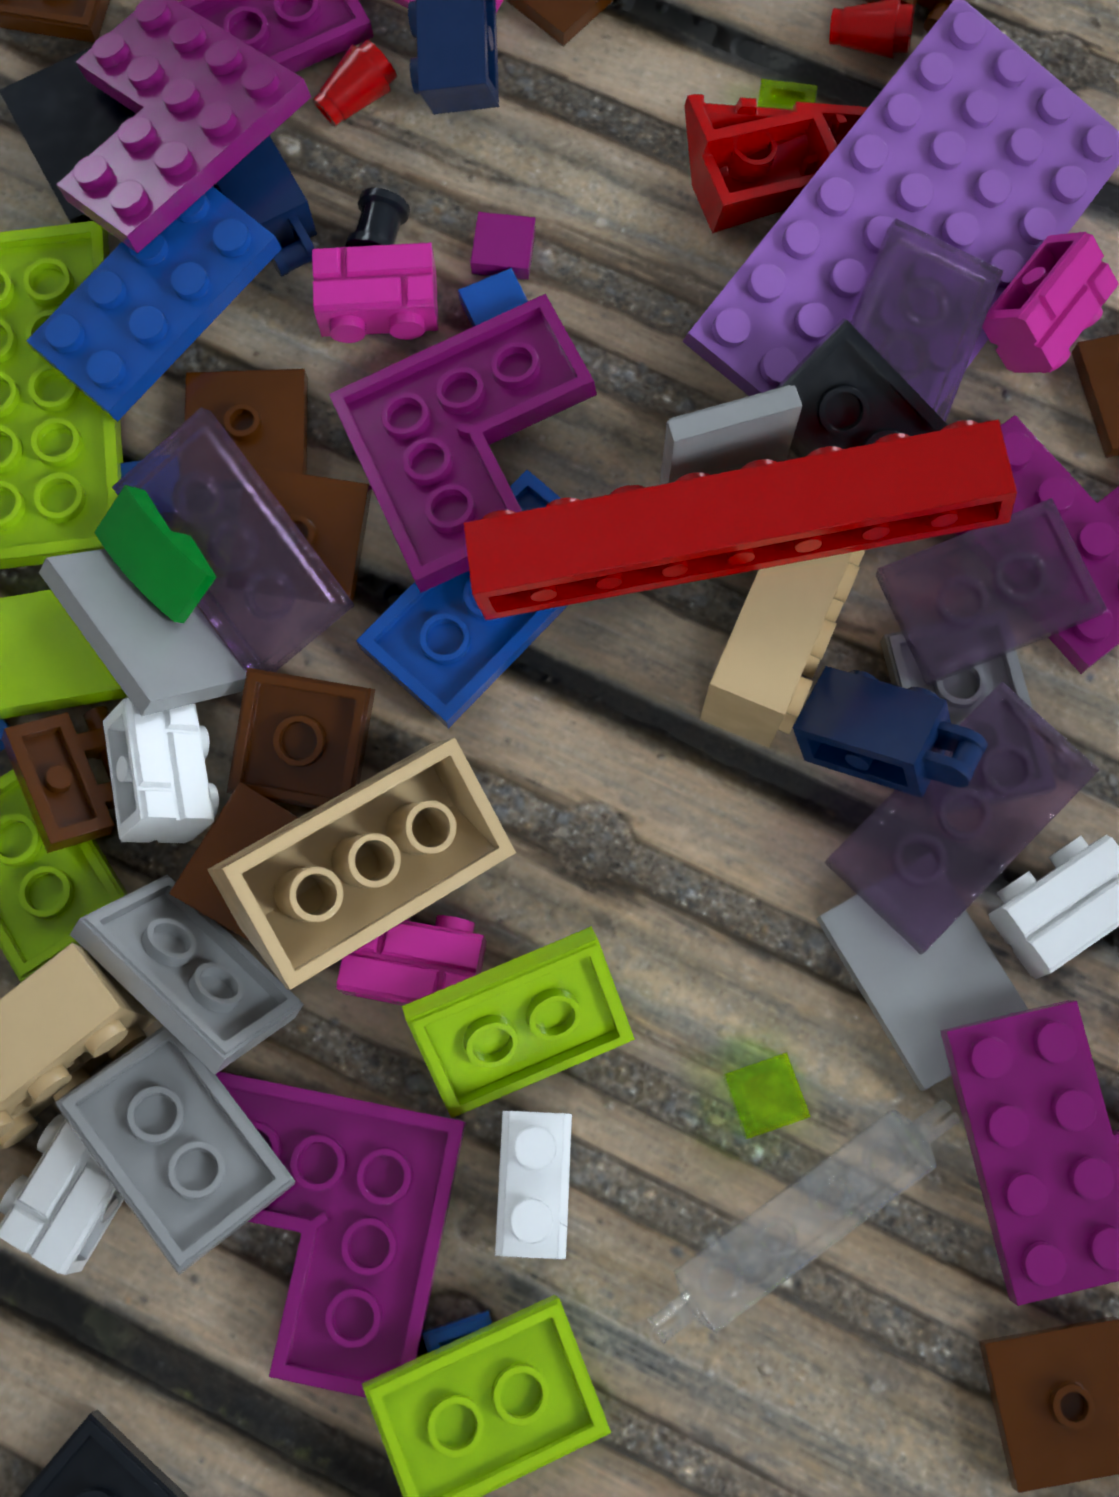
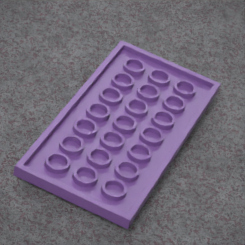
(956, 144)

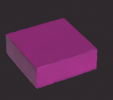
(503, 244)

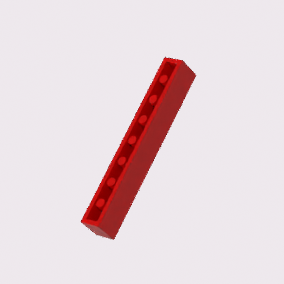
(741, 519)

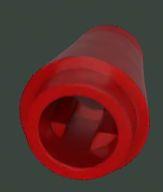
(873, 27)
(355, 83)

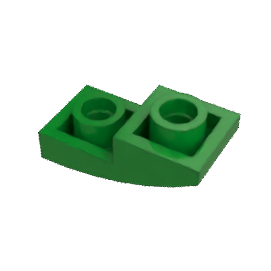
(154, 558)

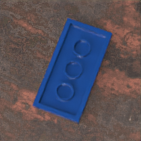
(153, 304)
(442, 643)

